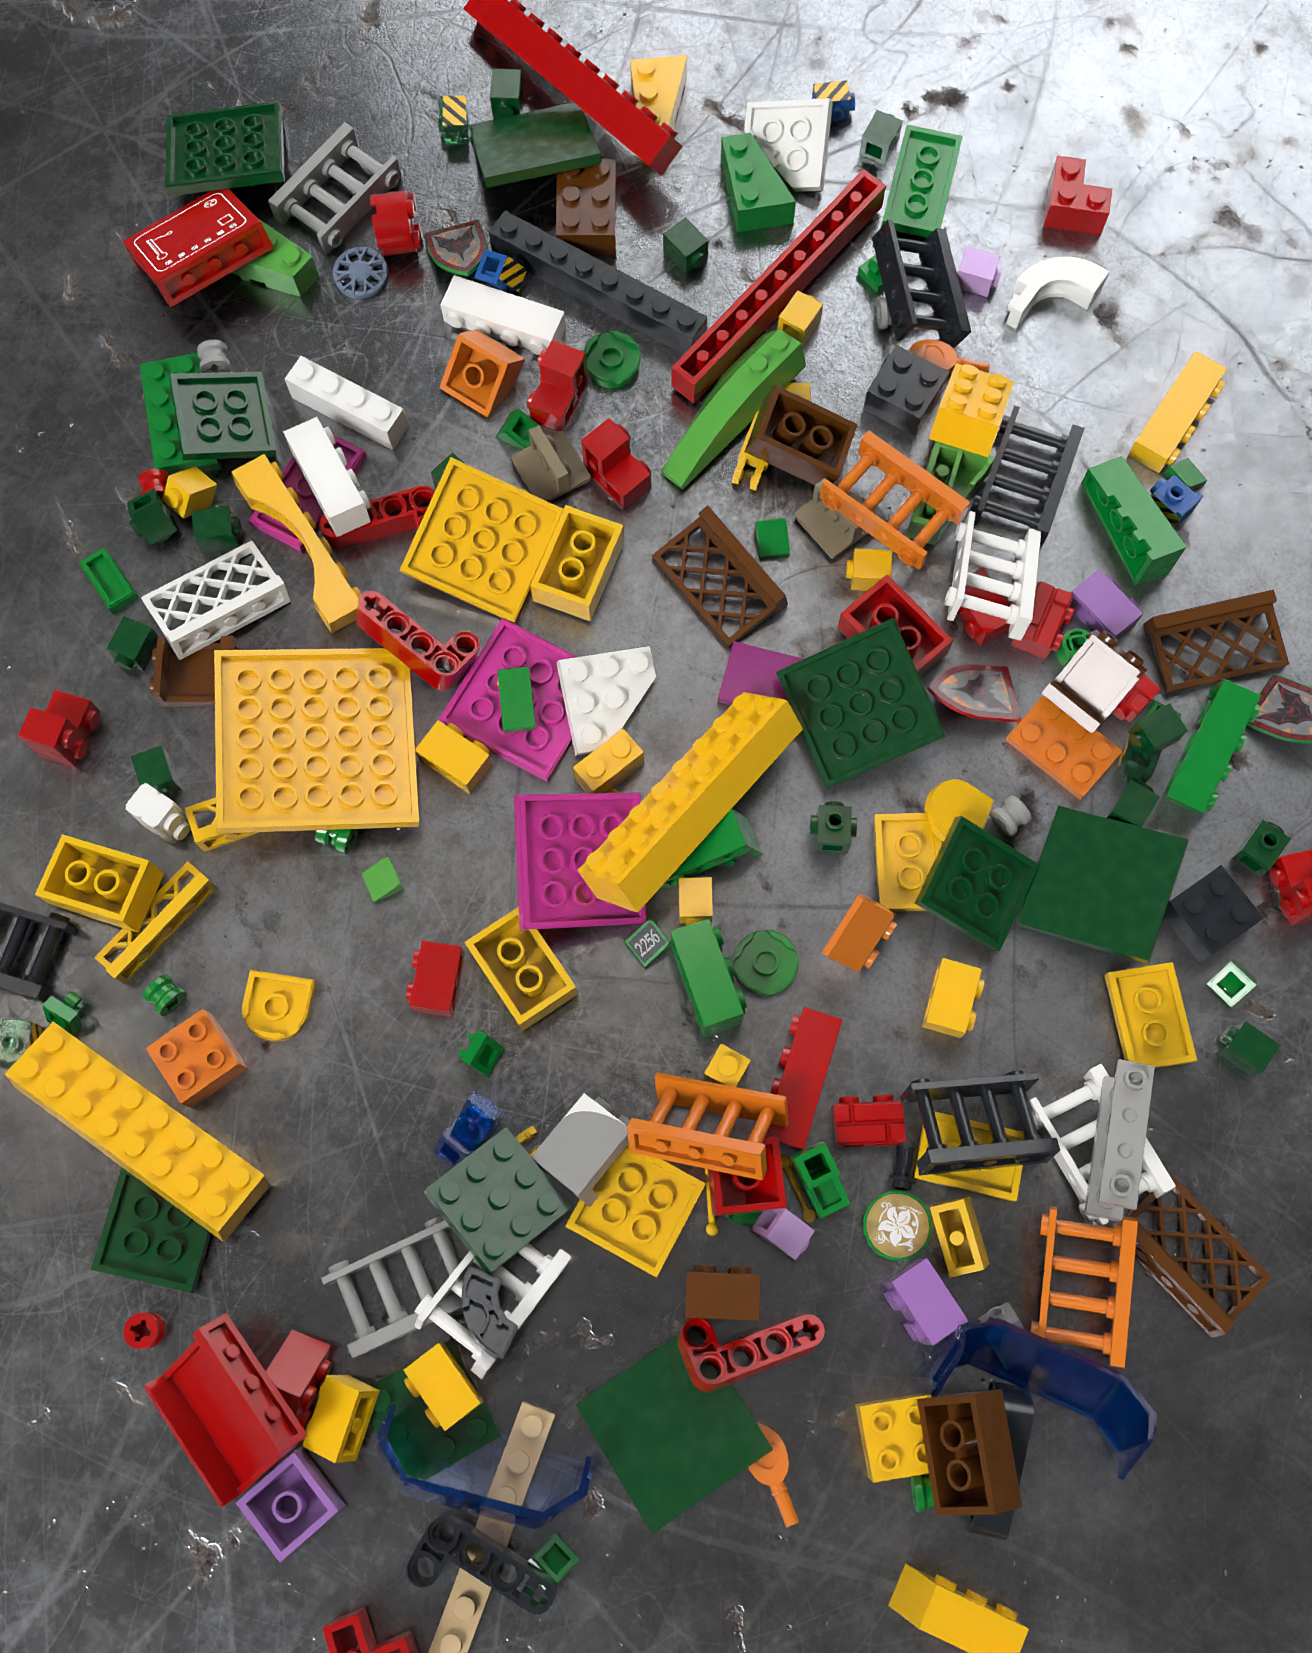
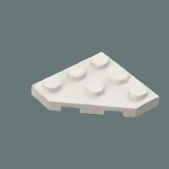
(793, 138)
(603, 693)

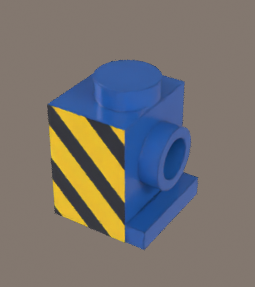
(839, 94)
(500, 271)
(1174, 499)

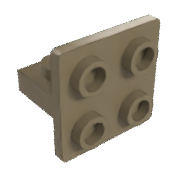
(550, 465)
(829, 527)

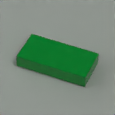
(108, 580)
(516, 700)

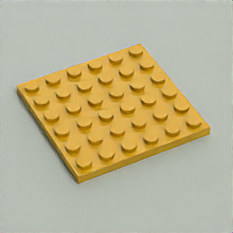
(313, 740)

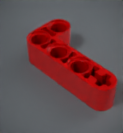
(381, 523)
(379, 615)
(753, 1346)

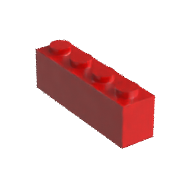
(804, 1074)

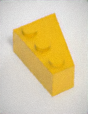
(659, 85)
(956, 1616)

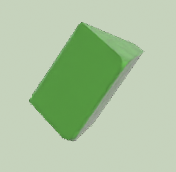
(382, 880)

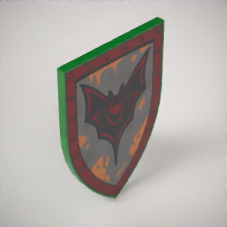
(457, 247)
(1285, 710)

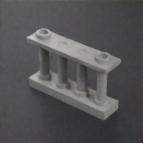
(324, 165)
(1119, 1141)
(398, 1322)

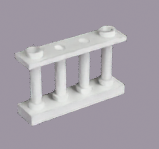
(1023, 571)
(1153, 1174)
(526, 1294)

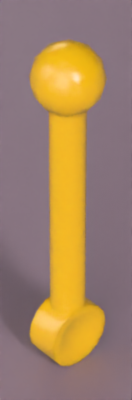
(808, 1214)
(712, 1227)

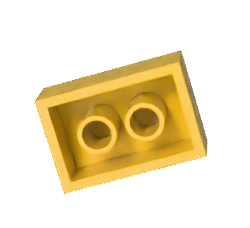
(971, 409)
(577, 563)
(100, 883)
(521, 969)

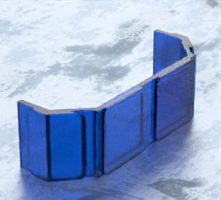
(1057, 1376)
(483, 1505)

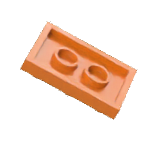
(1063, 747)

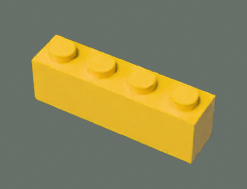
(1177, 412)

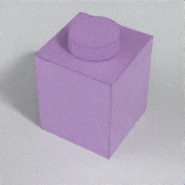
(978, 271)
(783, 1231)

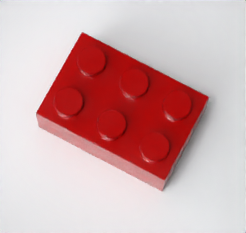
(886, 600)

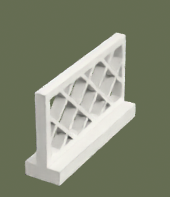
(226, 614)

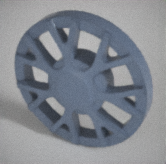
(360, 272)

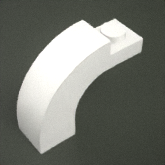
(1056, 277)

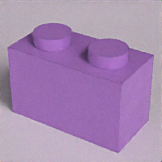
(1104, 606)

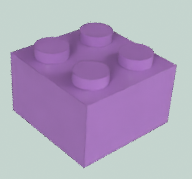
(924, 1302)
(290, 1505)

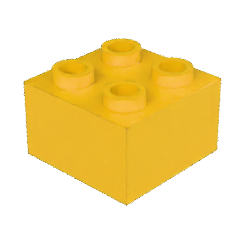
(892, 1437)

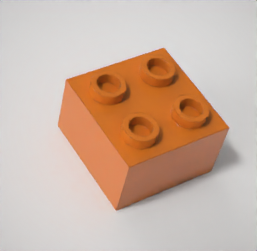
(196, 1058)

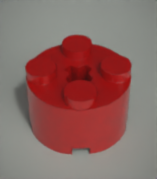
(395, 223)

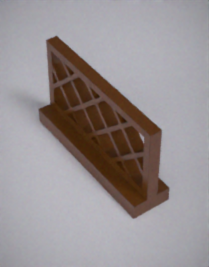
(744, 566)
(1213, 614)
(1178, 1279)

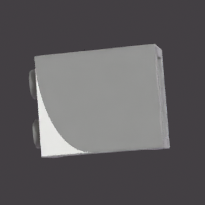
(583, 1146)

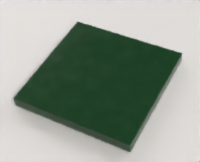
(534, 144)
(224, 148)
(860, 704)
(1103, 884)
(670, 1437)

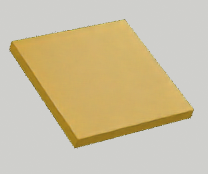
(481, 540)

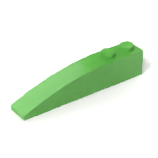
(734, 402)

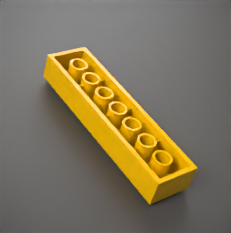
(690, 800)
(138, 1131)

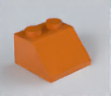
(481, 372)
(860, 933)

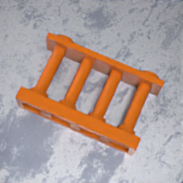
(902, 471)
(706, 1149)
(1118, 1271)

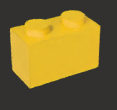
(454, 756)
(609, 764)
(952, 998)
(959, 1236)
(442, 1387)
(340, 1418)

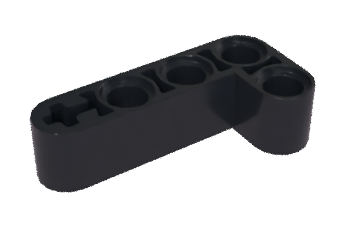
(1020, 1418)
(486, 1571)

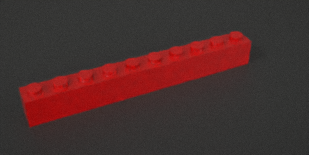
(578, 80)
(776, 286)

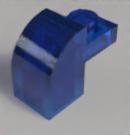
(469, 1131)

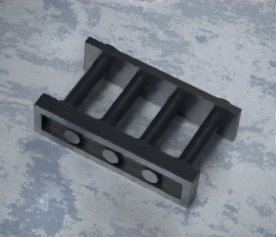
(942, 278)
(1056, 470)
(32, 984)
(970, 1153)

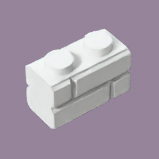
(158, 814)

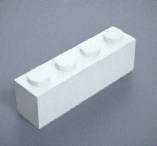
(502, 315)
(347, 403)
(327, 476)

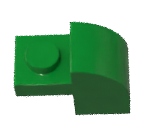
(820, 1179)

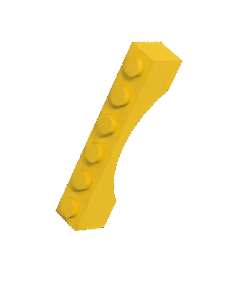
(266, 493)

